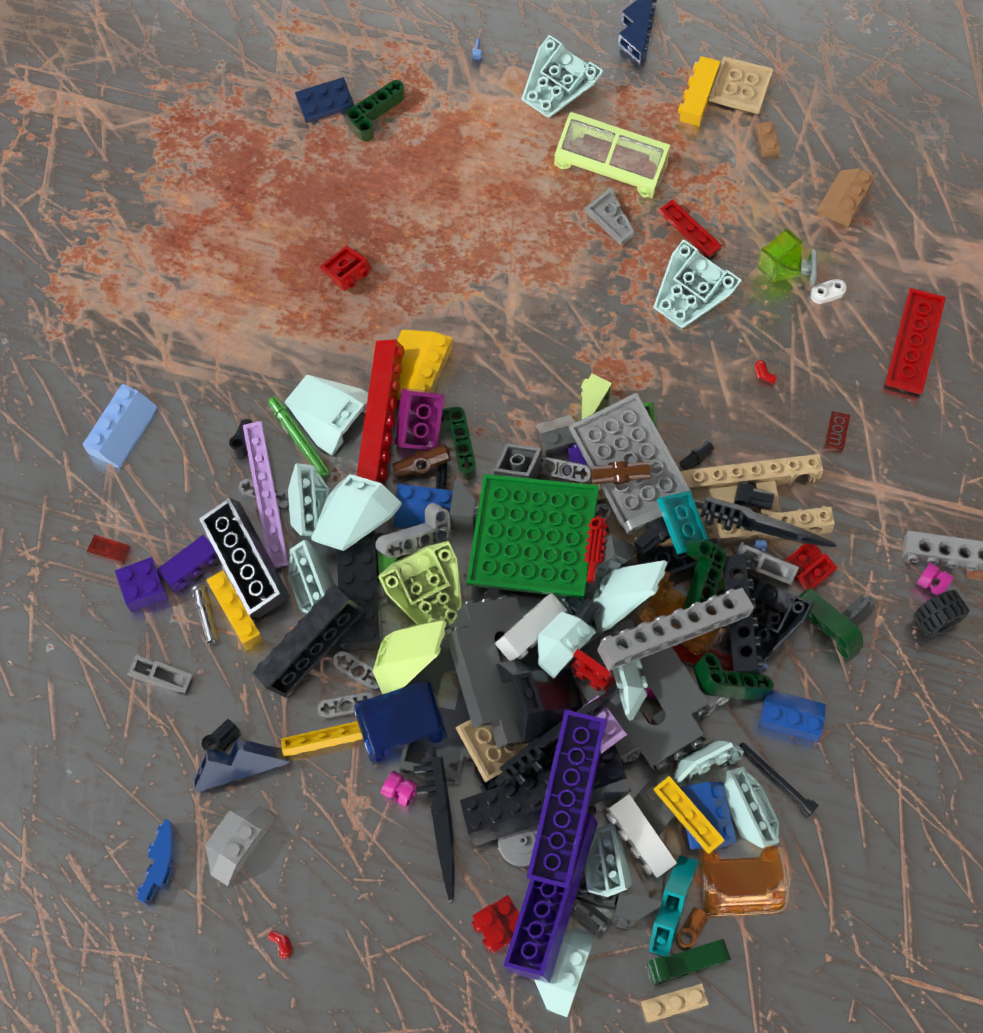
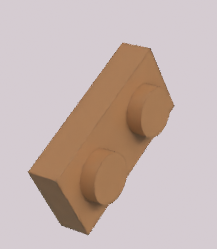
(767, 139)

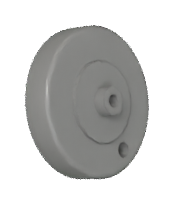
(518, 847)

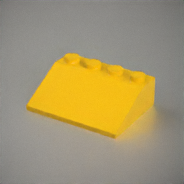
(423, 359)

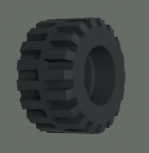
(941, 613)

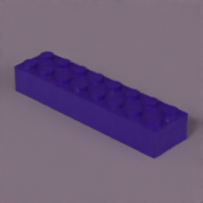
(567, 799)
(545, 919)

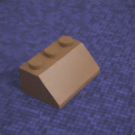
(846, 195)

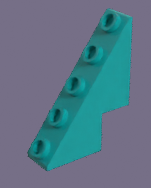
(672, 906)

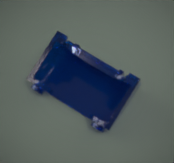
(400, 719)

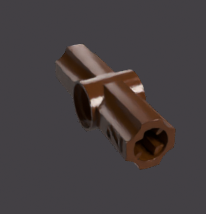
(410, 465)
(620, 472)

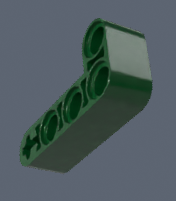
(360, 116)
(460, 443)
(707, 571)
(834, 624)
(729, 684)
(688, 962)

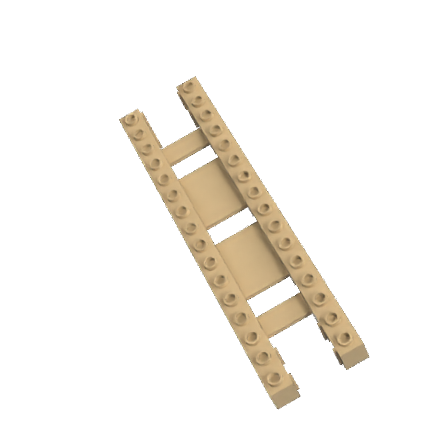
(722, 482)

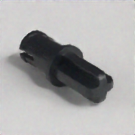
(696, 455)

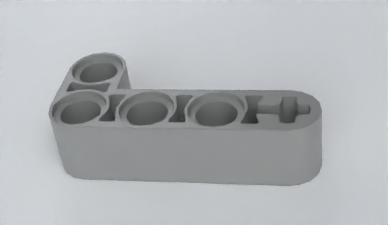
(433, 531)

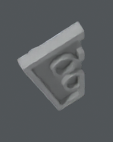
(610, 217)

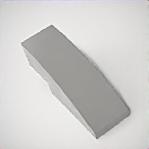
(768, 563)
(159, 674)

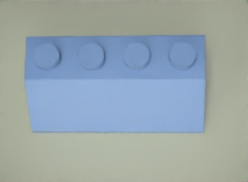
(120, 426)

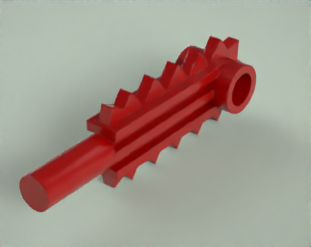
(595, 546)

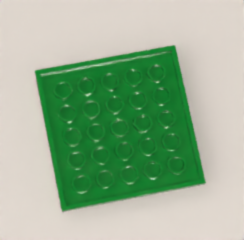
(532, 535)

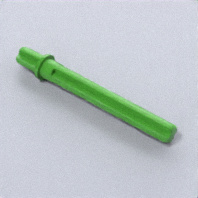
(281, 412)

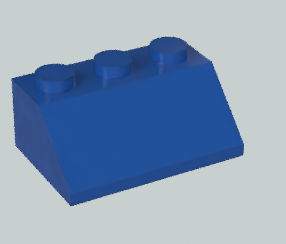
(414, 502)
(792, 715)
(713, 804)

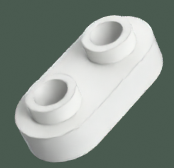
(829, 291)

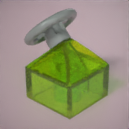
(783, 259)

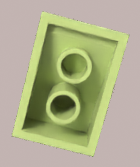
(595, 395)

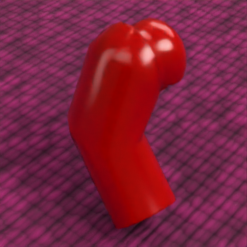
(762, 372)
(283, 943)

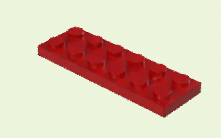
(915, 341)

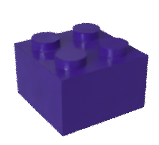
(141, 584)

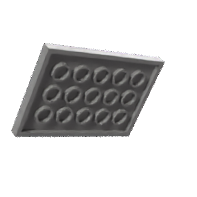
(628, 435)

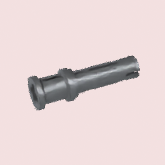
(201, 605)

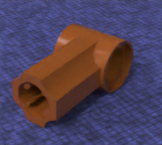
(692, 928)

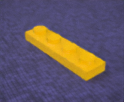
(321, 738)
(689, 815)

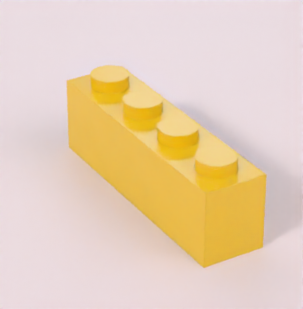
(699, 91)
(234, 610)

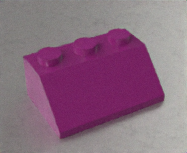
(419, 419)

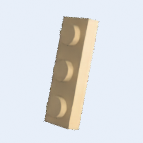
(674, 1003)

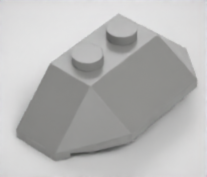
(236, 840)

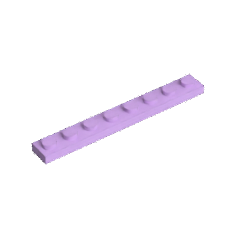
(265, 494)

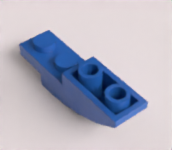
(162, 854)

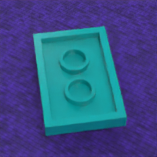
(681, 519)

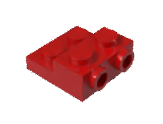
(346, 268)
(592, 671)
(496, 924)

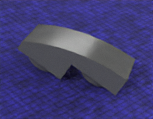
(584, 895)

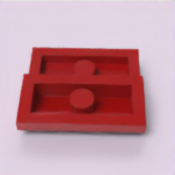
(812, 565)

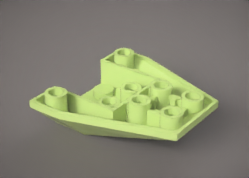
(425, 584)
(406, 654)

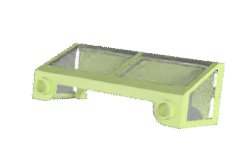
(612, 153)

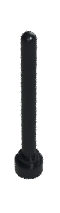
(807, 805)

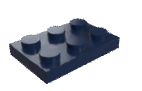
(324, 99)

